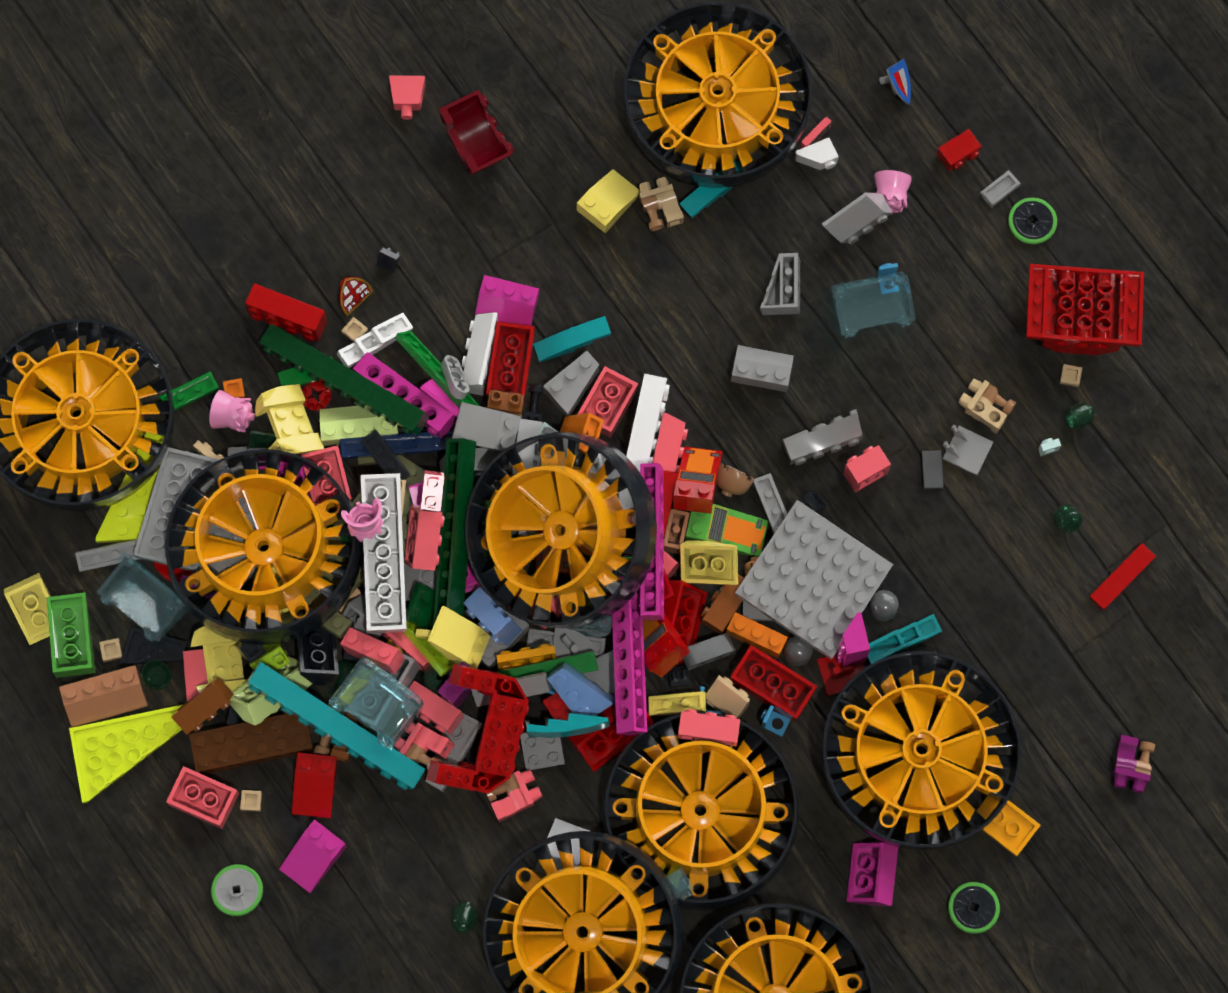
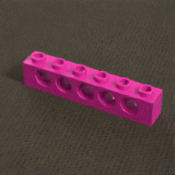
(439, 425)

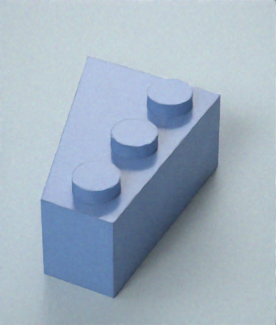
(492, 617)
(578, 692)

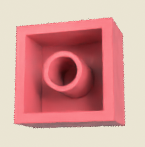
(866, 468)

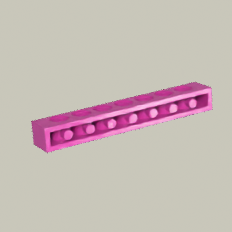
(653, 586)
(629, 668)

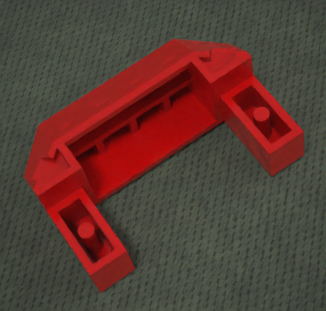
(499, 736)

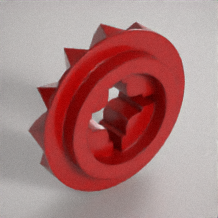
(324, 397)

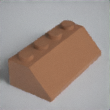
(103, 696)

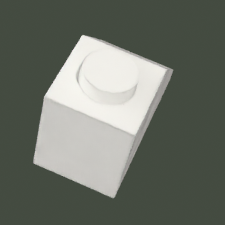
(818, 155)

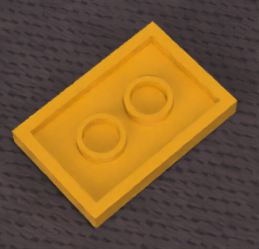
(525, 656)
(1011, 826)

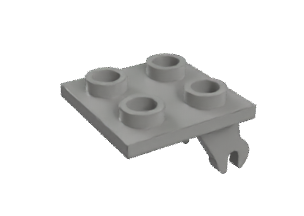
(967, 449)
(540, 751)

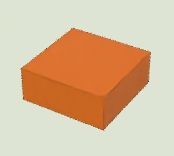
(234, 388)

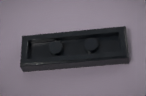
(385, 455)

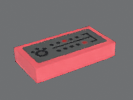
(816, 133)

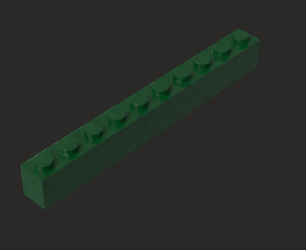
(344, 380)
(453, 550)

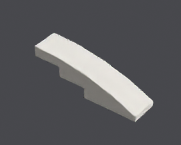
(374, 341)

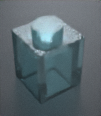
(680, 884)

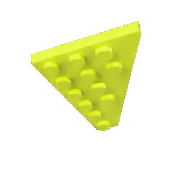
(126, 517)
(115, 746)

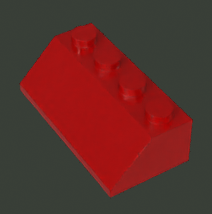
(685, 610)
(602, 745)

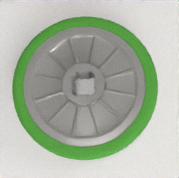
(238, 903)

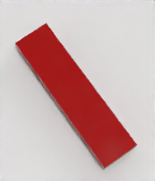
(1122, 576)

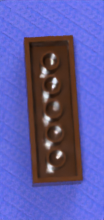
(249, 743)

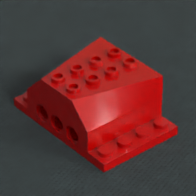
(1084, 308)

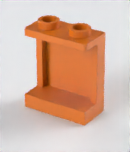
(583, 424)

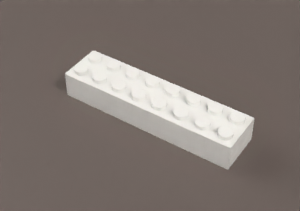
(645, 428)
(384, 557)

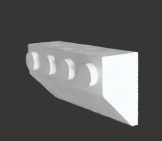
(480, 350)

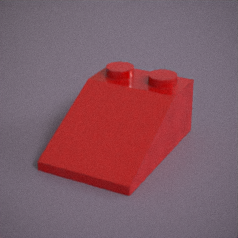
(314, 785)

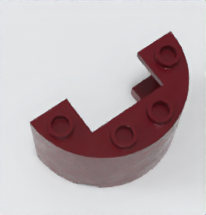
(474, 133)

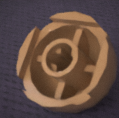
(733, 481)

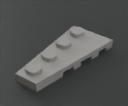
(463, 738)

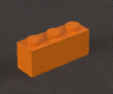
(756, 635)

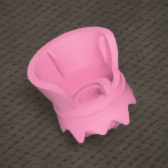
(893, 187)
(230, 412)
(364, 520)

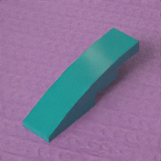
(705, 196)
(571, 339)
(904, 638)
(576, 725)

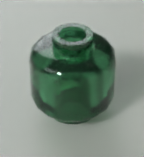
(1079, 415)
(1067, 518)
(464, 917)

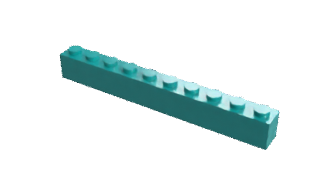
(335, 726)

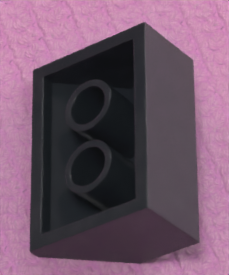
(318, 657)

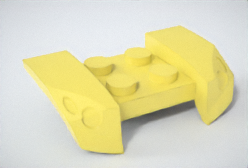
(288, 420)
(220, 658)

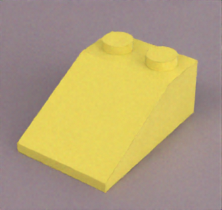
(607, 200)
(709, 562)
(30, 607)
(458, 638)

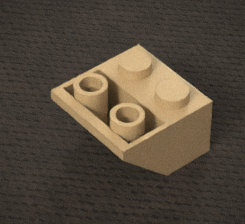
(727, 698)

